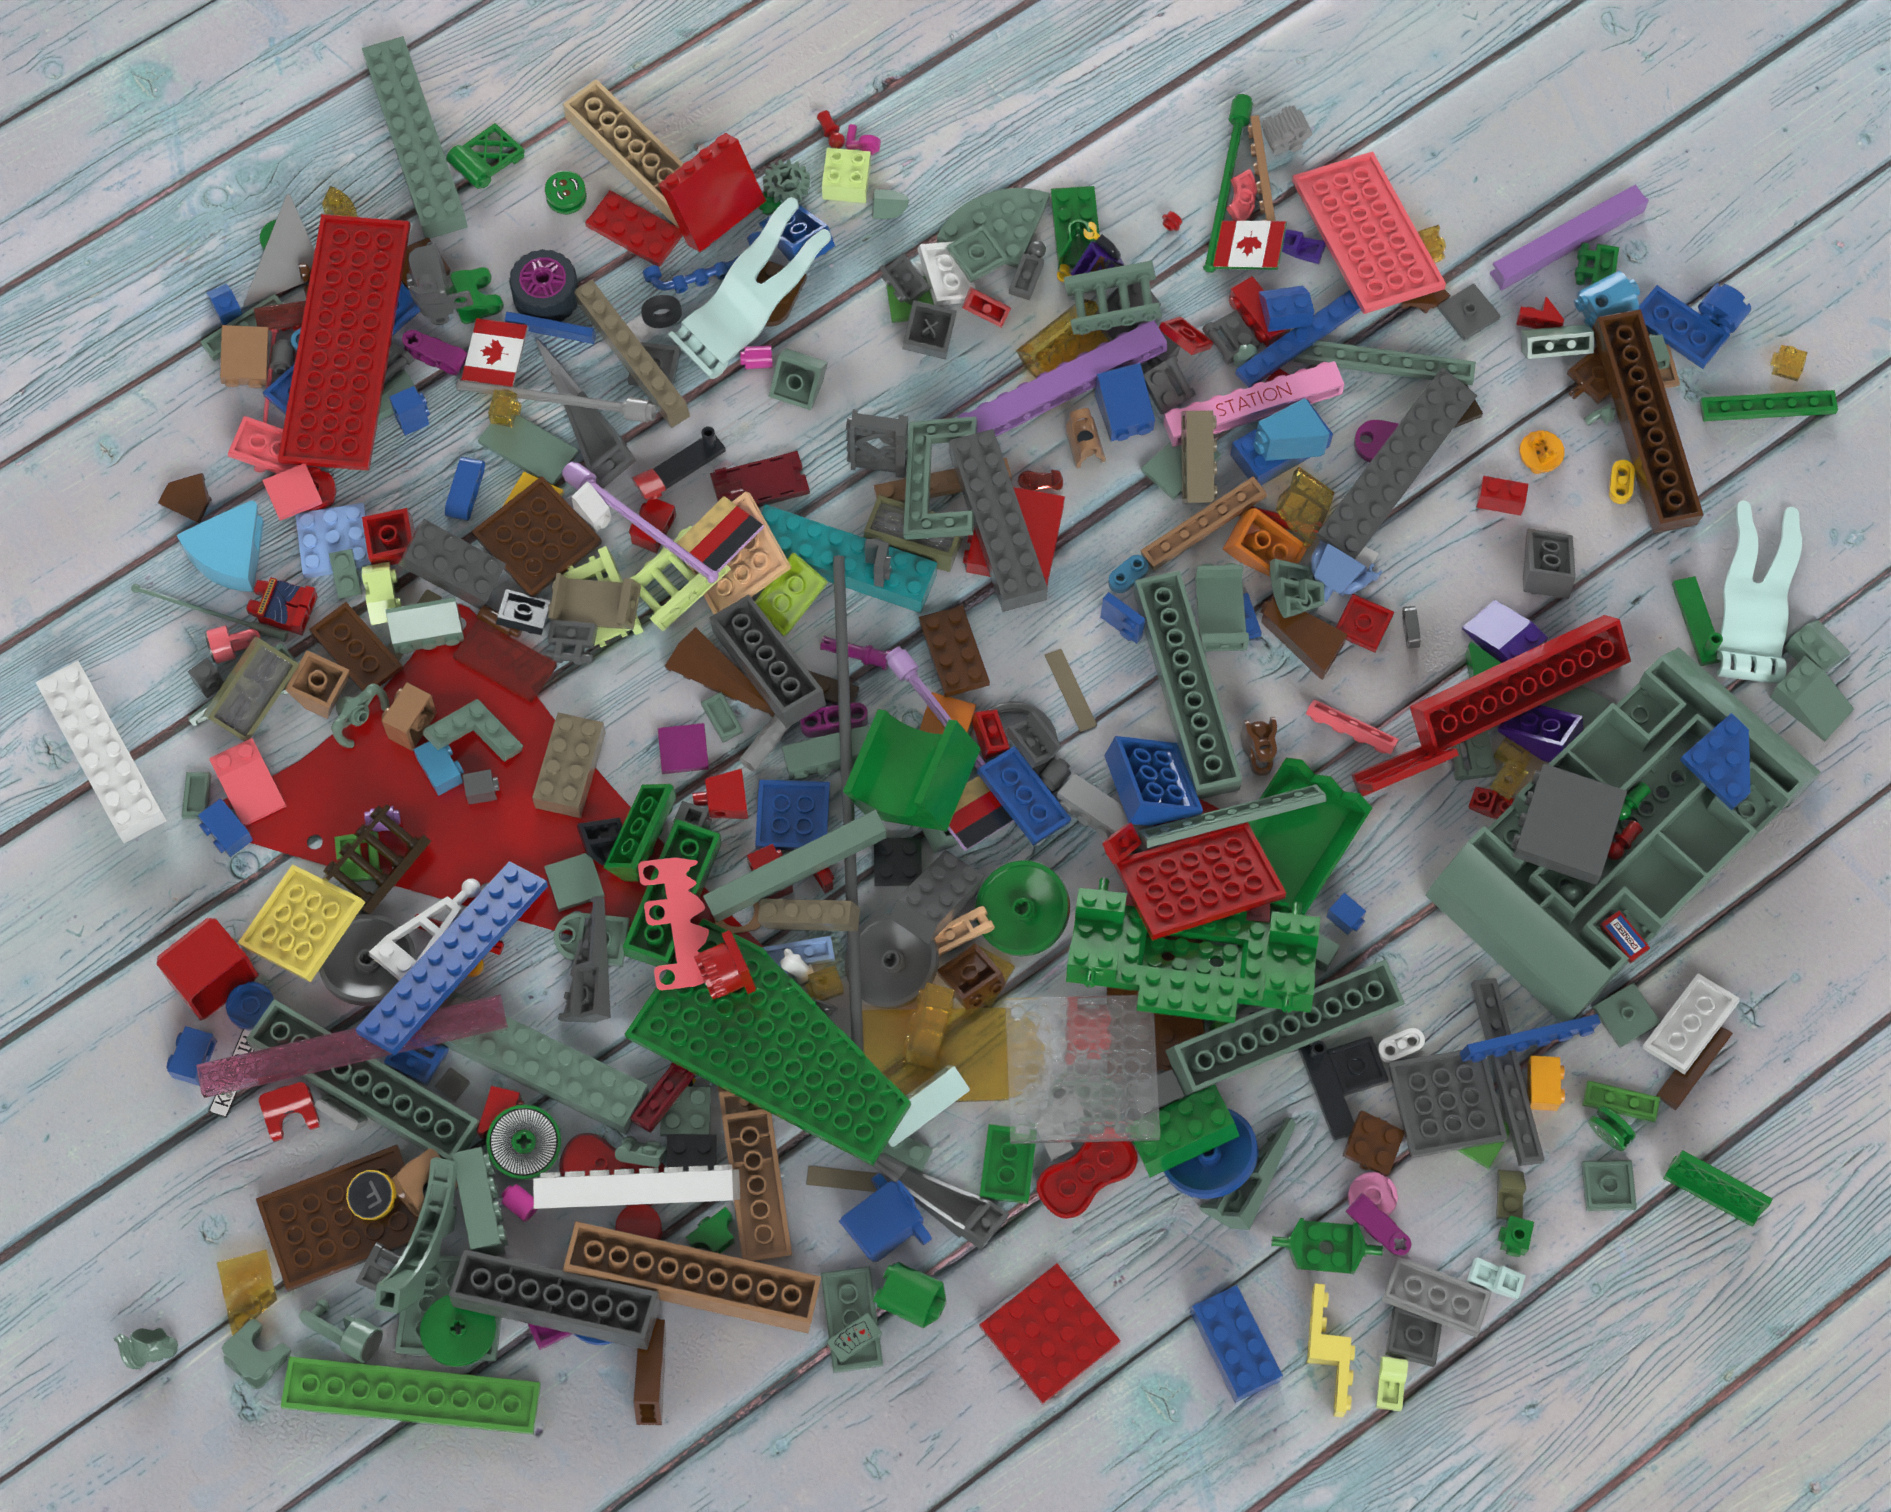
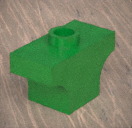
(713, 1233)

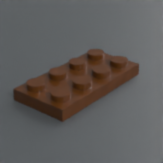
(356, 647)
(954, 651)

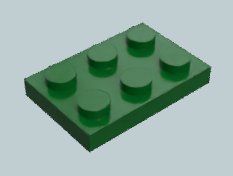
(1006, 1167)

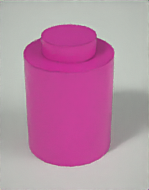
(757, 357)
(519, 1202)

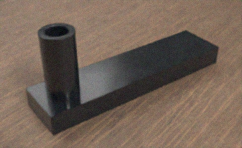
(690, 458)
(1327, 1090)

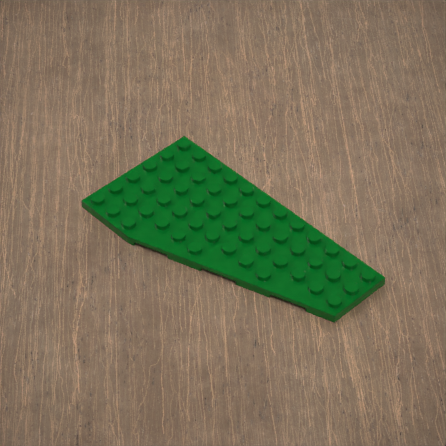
(774, 1053)

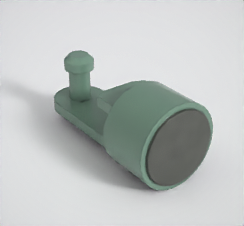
(358, 1341)

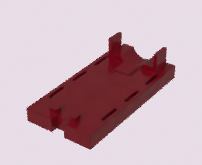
(766, 480)

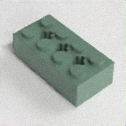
(478, 1202)

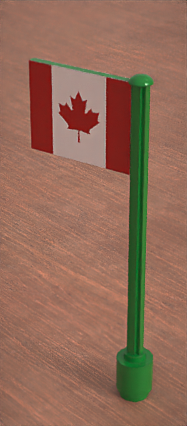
(1241, 243)

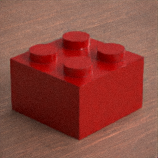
(388, 535)

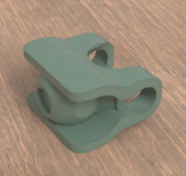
(248, 1362)

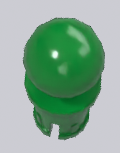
(1633, 800)

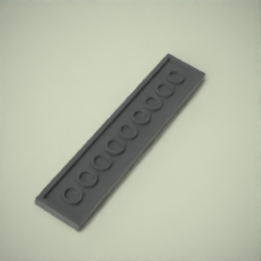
(1397, 464)

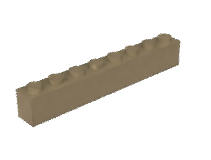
(632, 353)

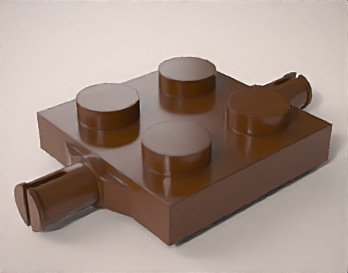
(1590, 378)

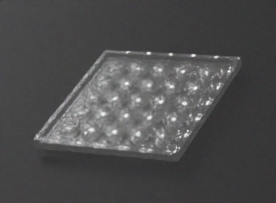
(1081, 1070)

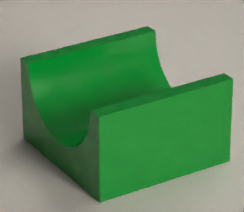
(912, 773)

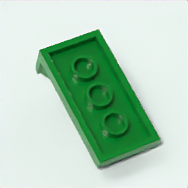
(1071, 214)

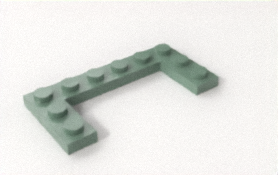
(917, 520)

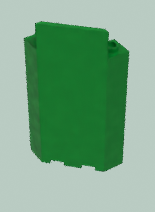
(1308, 840)

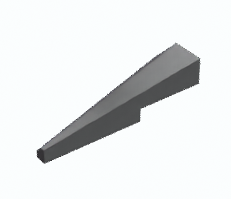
(589, 989)

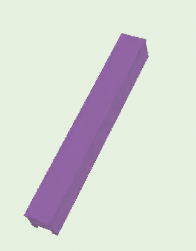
(1568, 237)

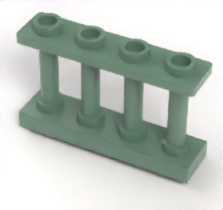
(1111, 278)

